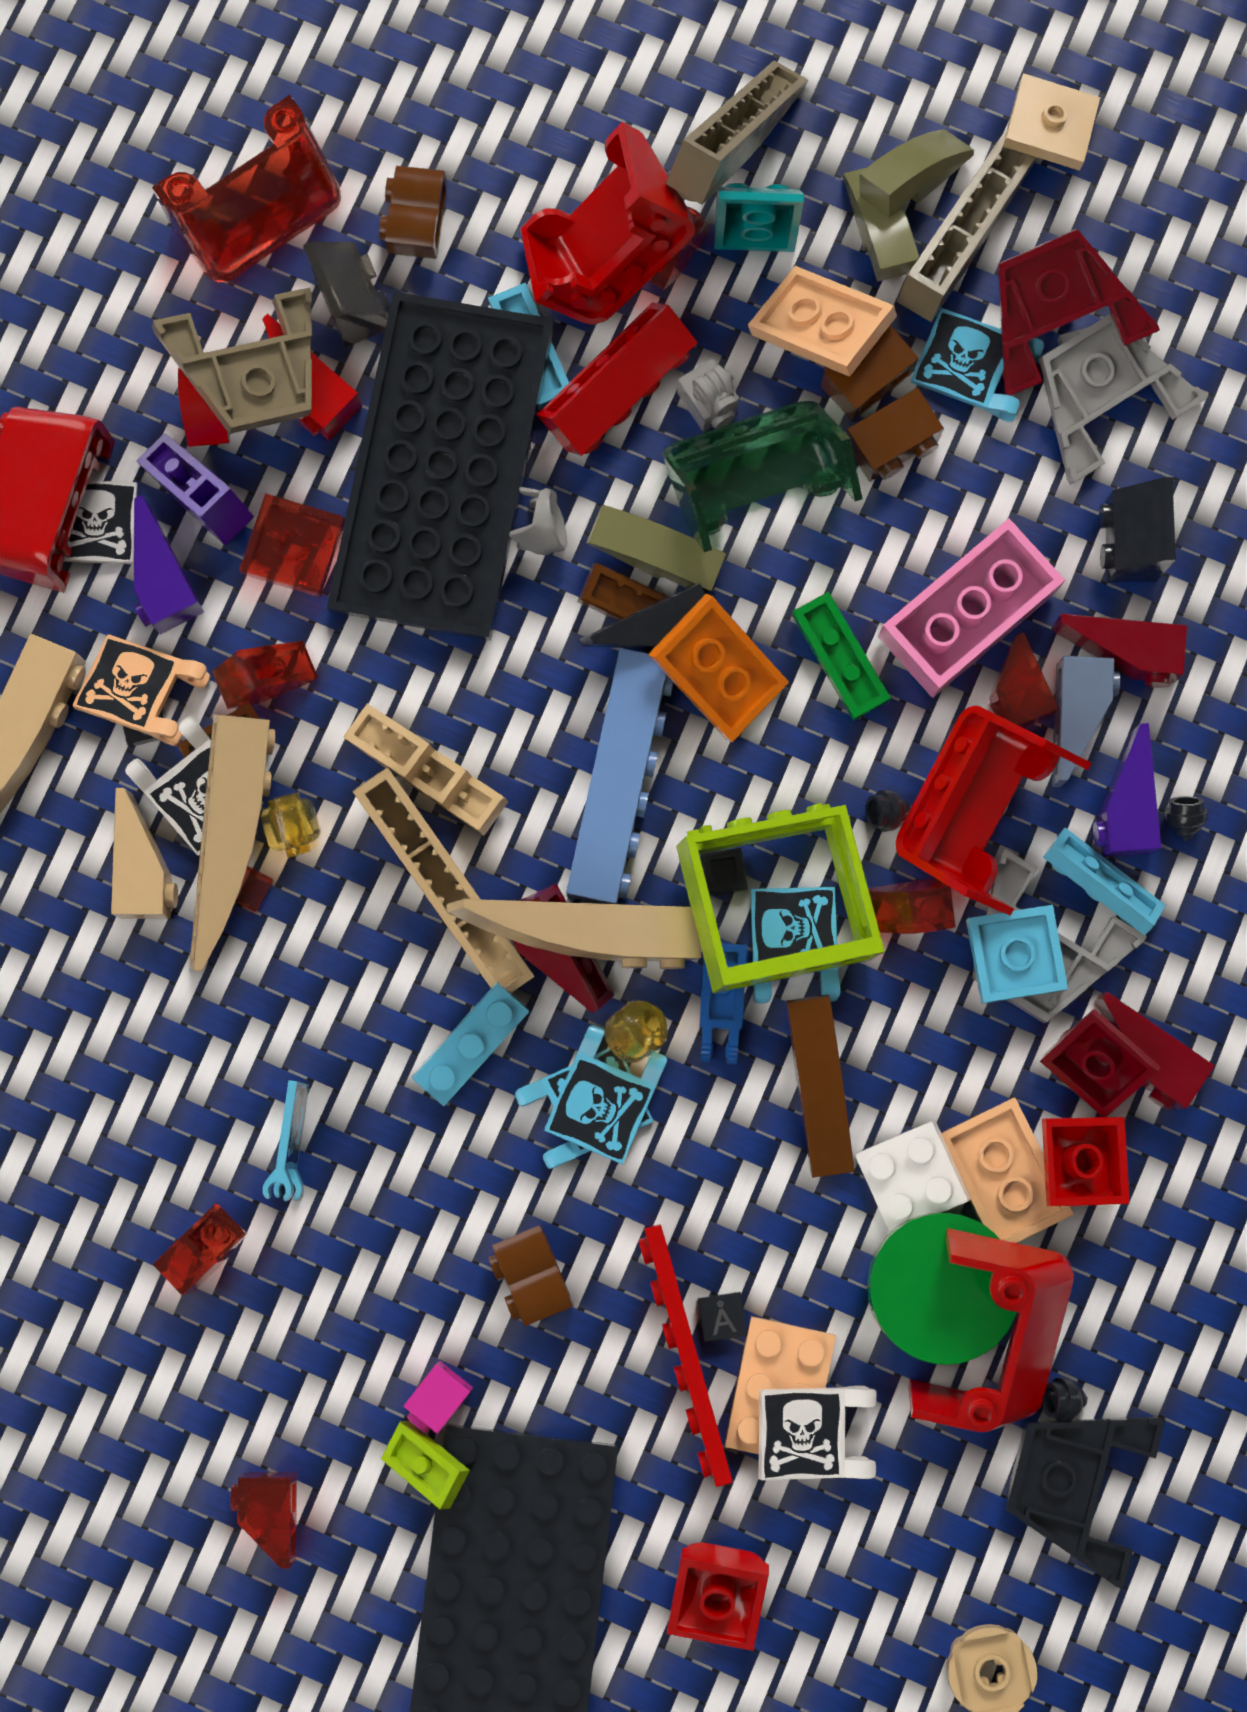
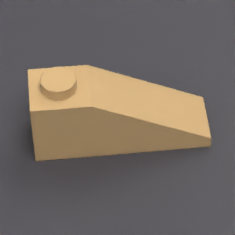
(140, 876)

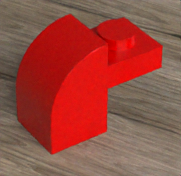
(198, 419)

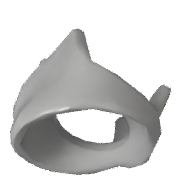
(548, 529)

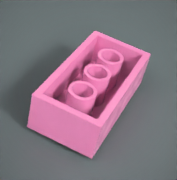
(970, 608)

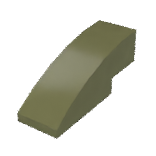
(912, 170)
(885, 237)
(655, 548)

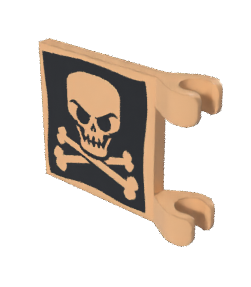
(132, 685)

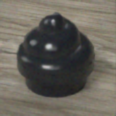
(886, 810)
(1186, 815)
(1063, 1399)

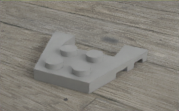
(1096, 374)
(1080, 966)

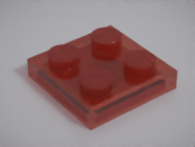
(292, 545)

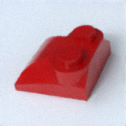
(1085, 1161)
(718, 1595)

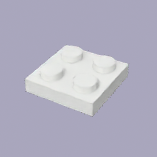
(912, 1175)

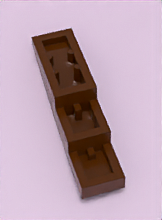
(820, 1085)

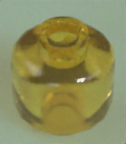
(290, 824)
(636, 1031)

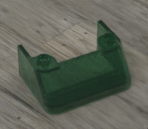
(758, 460)

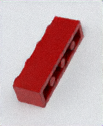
(618, 379)

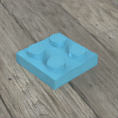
(1017, 954)

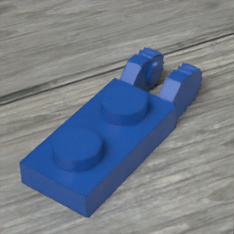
(722, 1009)

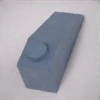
(1083, 695)

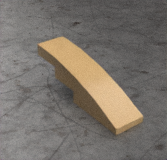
(425, 769)

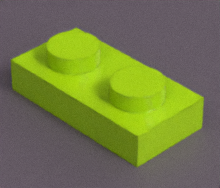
(425, 1465)

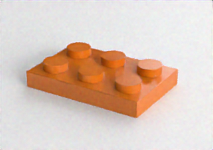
(718, 667)

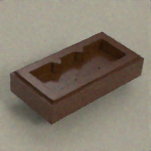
(615, 593)

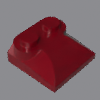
(1099, 1063)

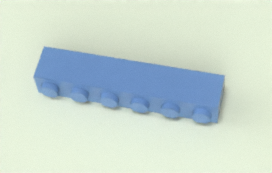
(618, 780)

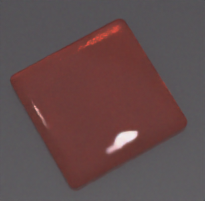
(253, 889)

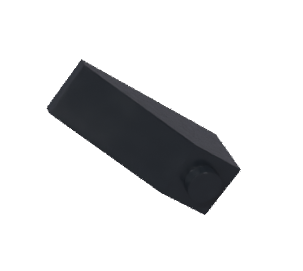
(649, 625)

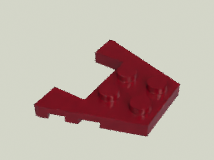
(1054, 288)

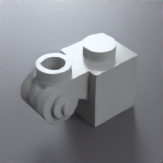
(709, 395)

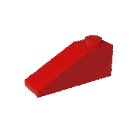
(332, 398)

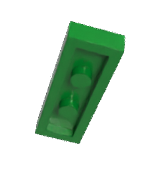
(840, 656)

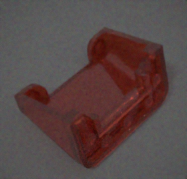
(255, 204)

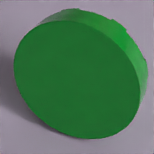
(932, 1305)

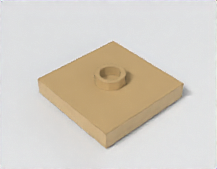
(1051, 122)

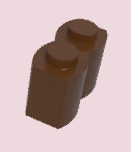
(414, 211)
(531, 1276)

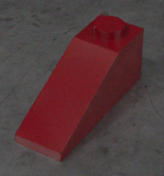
(1138, 647)
(574, 974)
(1180, 1069)

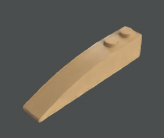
(34, 707)
(229, 823)
(438, 878)
(591, 930)

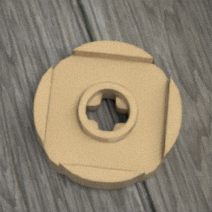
(1005, 1648)

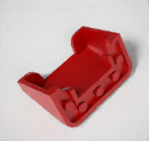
(613, 240)
(42, 484)

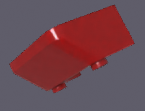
(968, 797)
(1038, 1289)

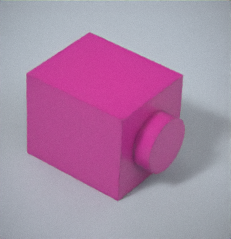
(436, 1398)

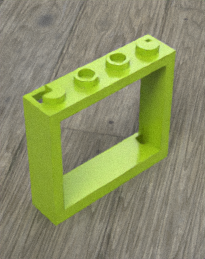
(851, 879)

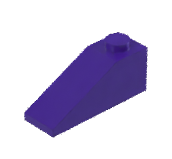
(196, 488)
(158, 577)
(1130, 813)

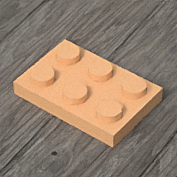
(822, 320)
(1003, 1172)
(774, 1358)

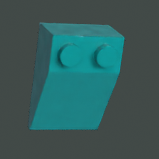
(757, 218)

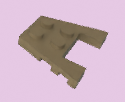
(250, 381)

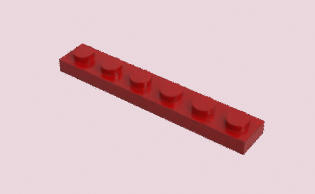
(689, 1372)

